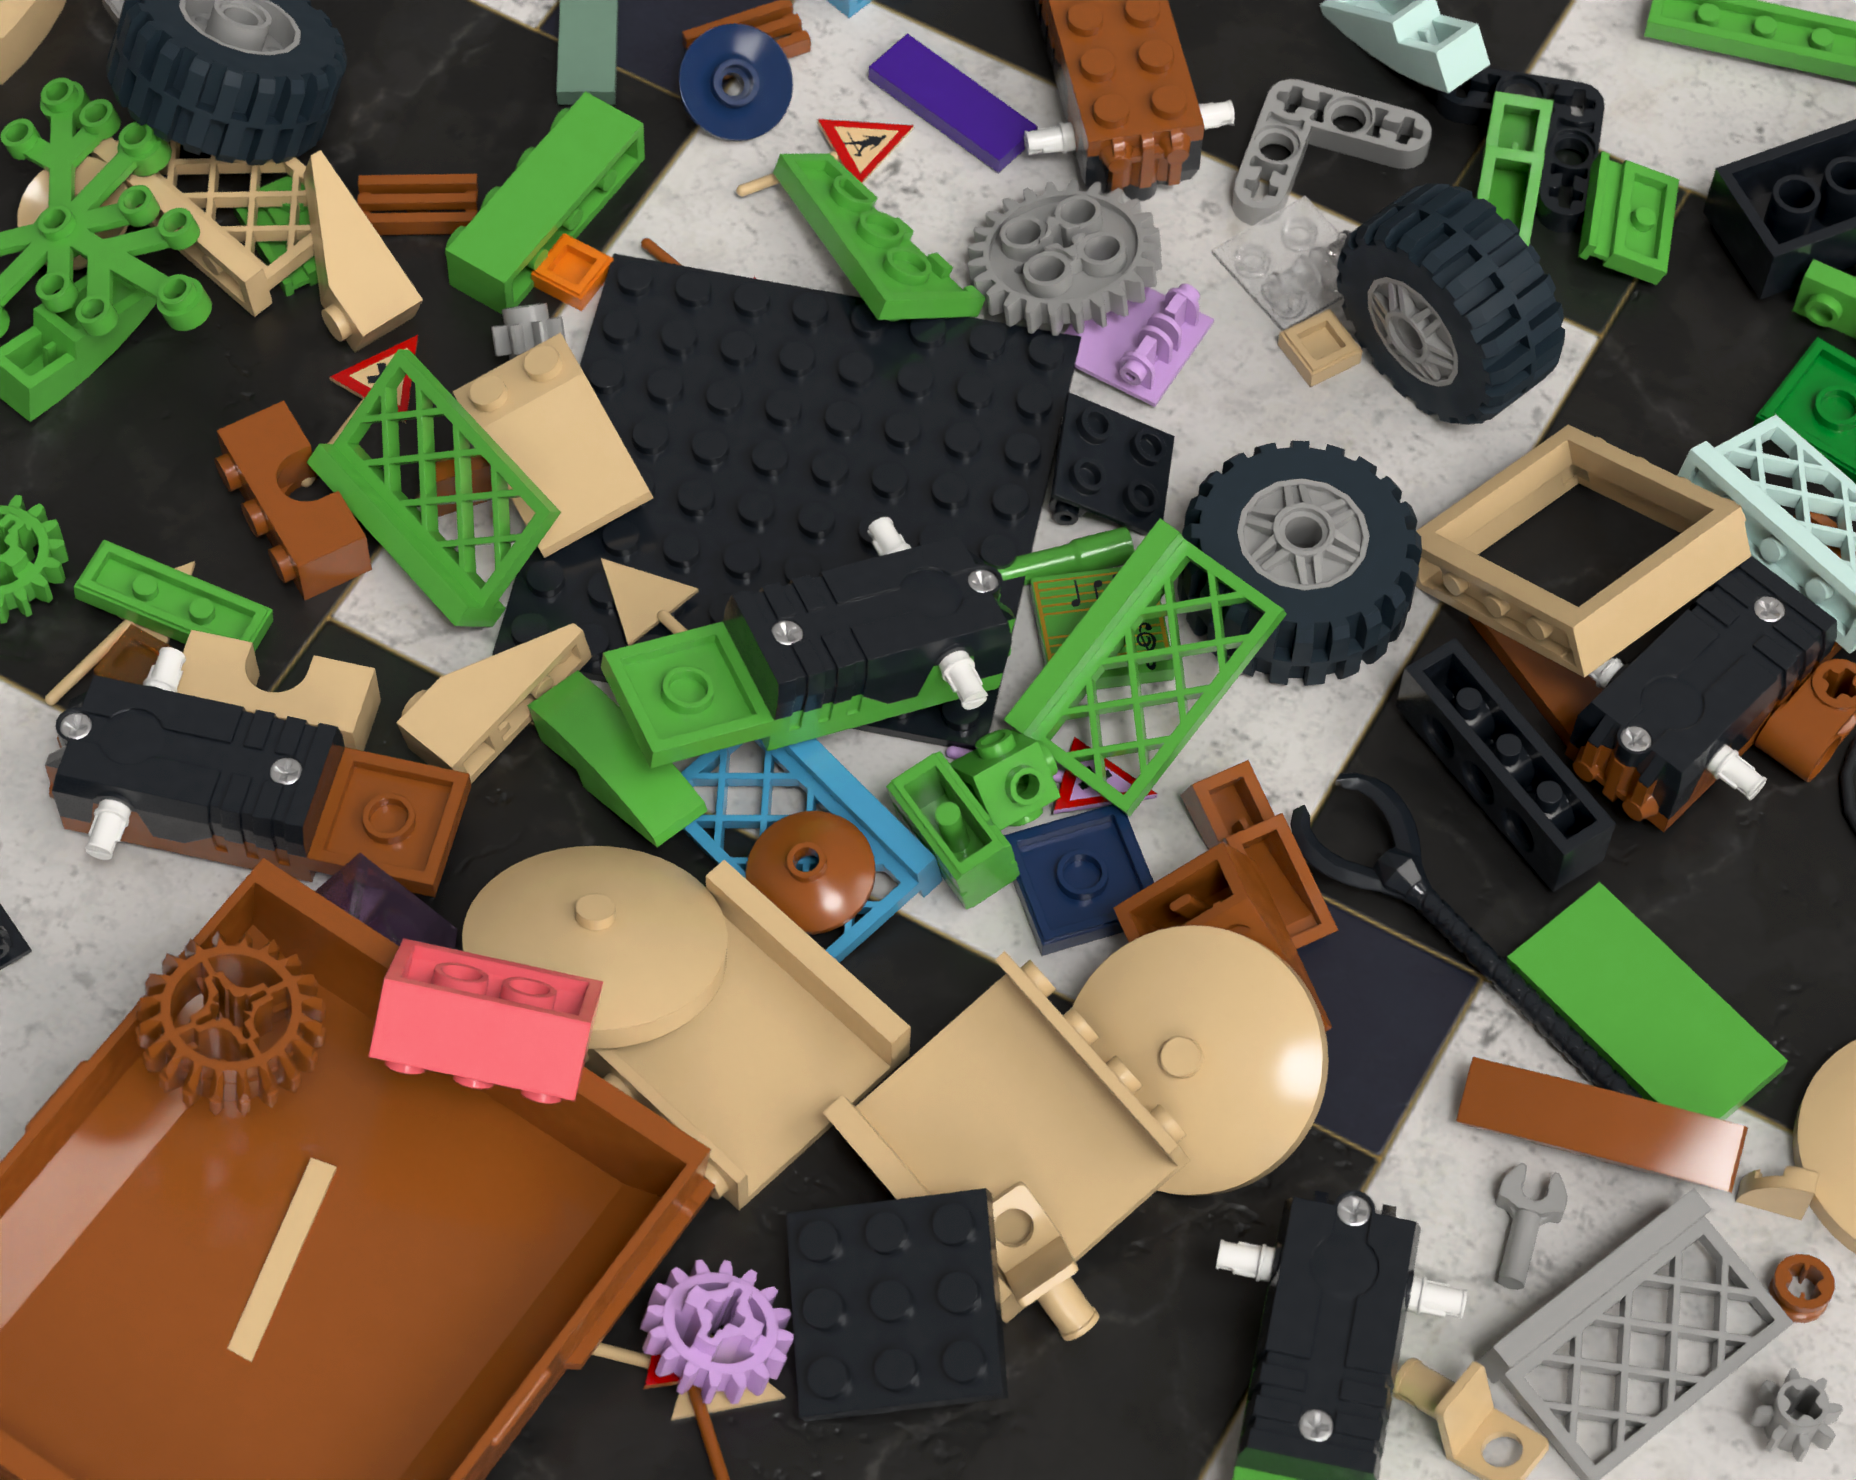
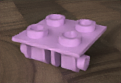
(1147, 346)

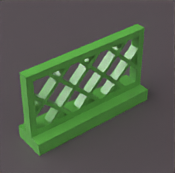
(413, 535)
(1102, 635)

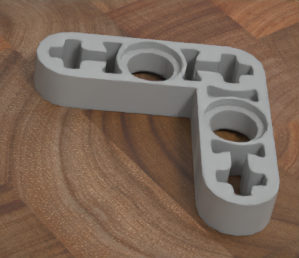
(1300, 129)

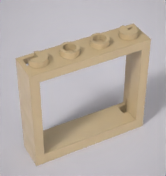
(1588, 635)

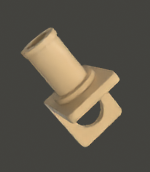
(1043, 1267)
(1468, 1419)

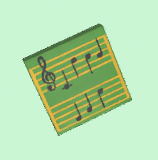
(1065, 599)

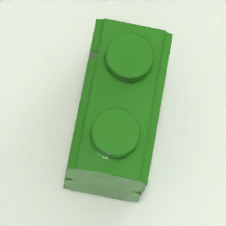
(954, 828)

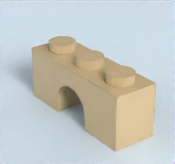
(329, 694)

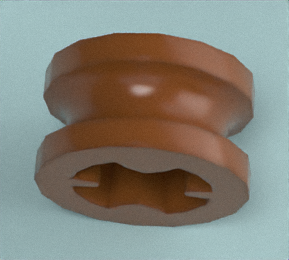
(1806, 1267)

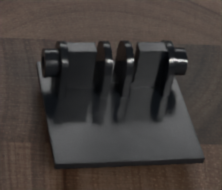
(1110, 467)

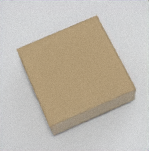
(1320, 347)

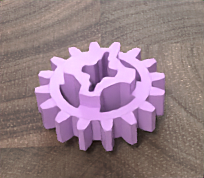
(736, 1358)

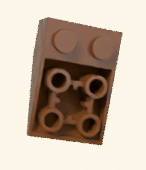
(1219, 892)

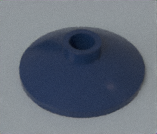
(756, 64)

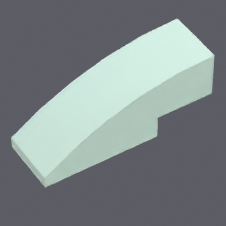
(1413, 39)

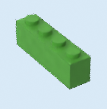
(549, 194)

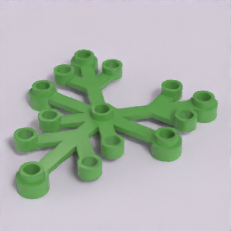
(71, 221)

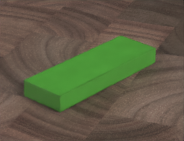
(167, 598)

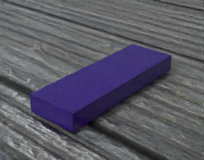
(951, 102)

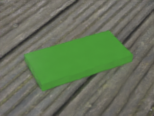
(1645, 1008)

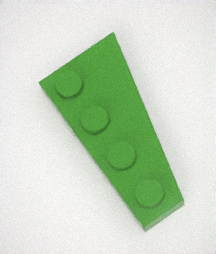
(872, 245)

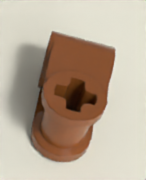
(1813, 722)

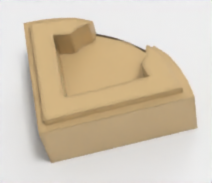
(1783, 1194)

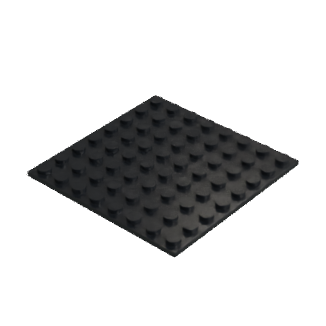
(781, 433)

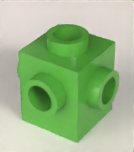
(1009, 777)

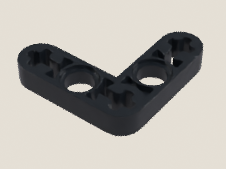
(1564, 132)

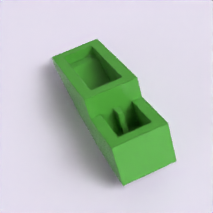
(1515, 157)
(59, 354)
(597, 741)

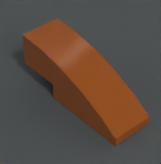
(1236, 811)

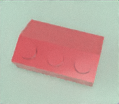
(485, 1021)

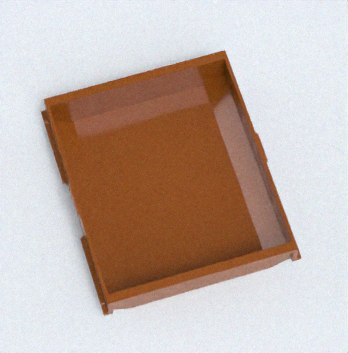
(431, 1304)

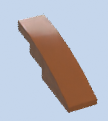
(1602, 1124)

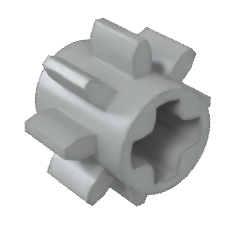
(524, 329)
(1798, 1395)

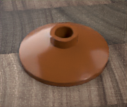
(829, 892)

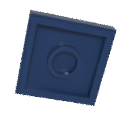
(1076, 875)

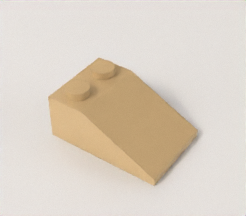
(559, 437)

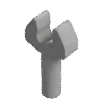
(1527, 1218)

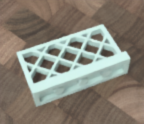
(1776, 539)

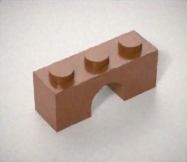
(311, 540)

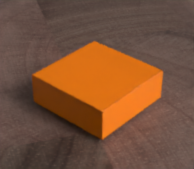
(572, 272)

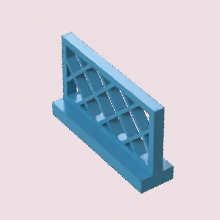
(836, 792)

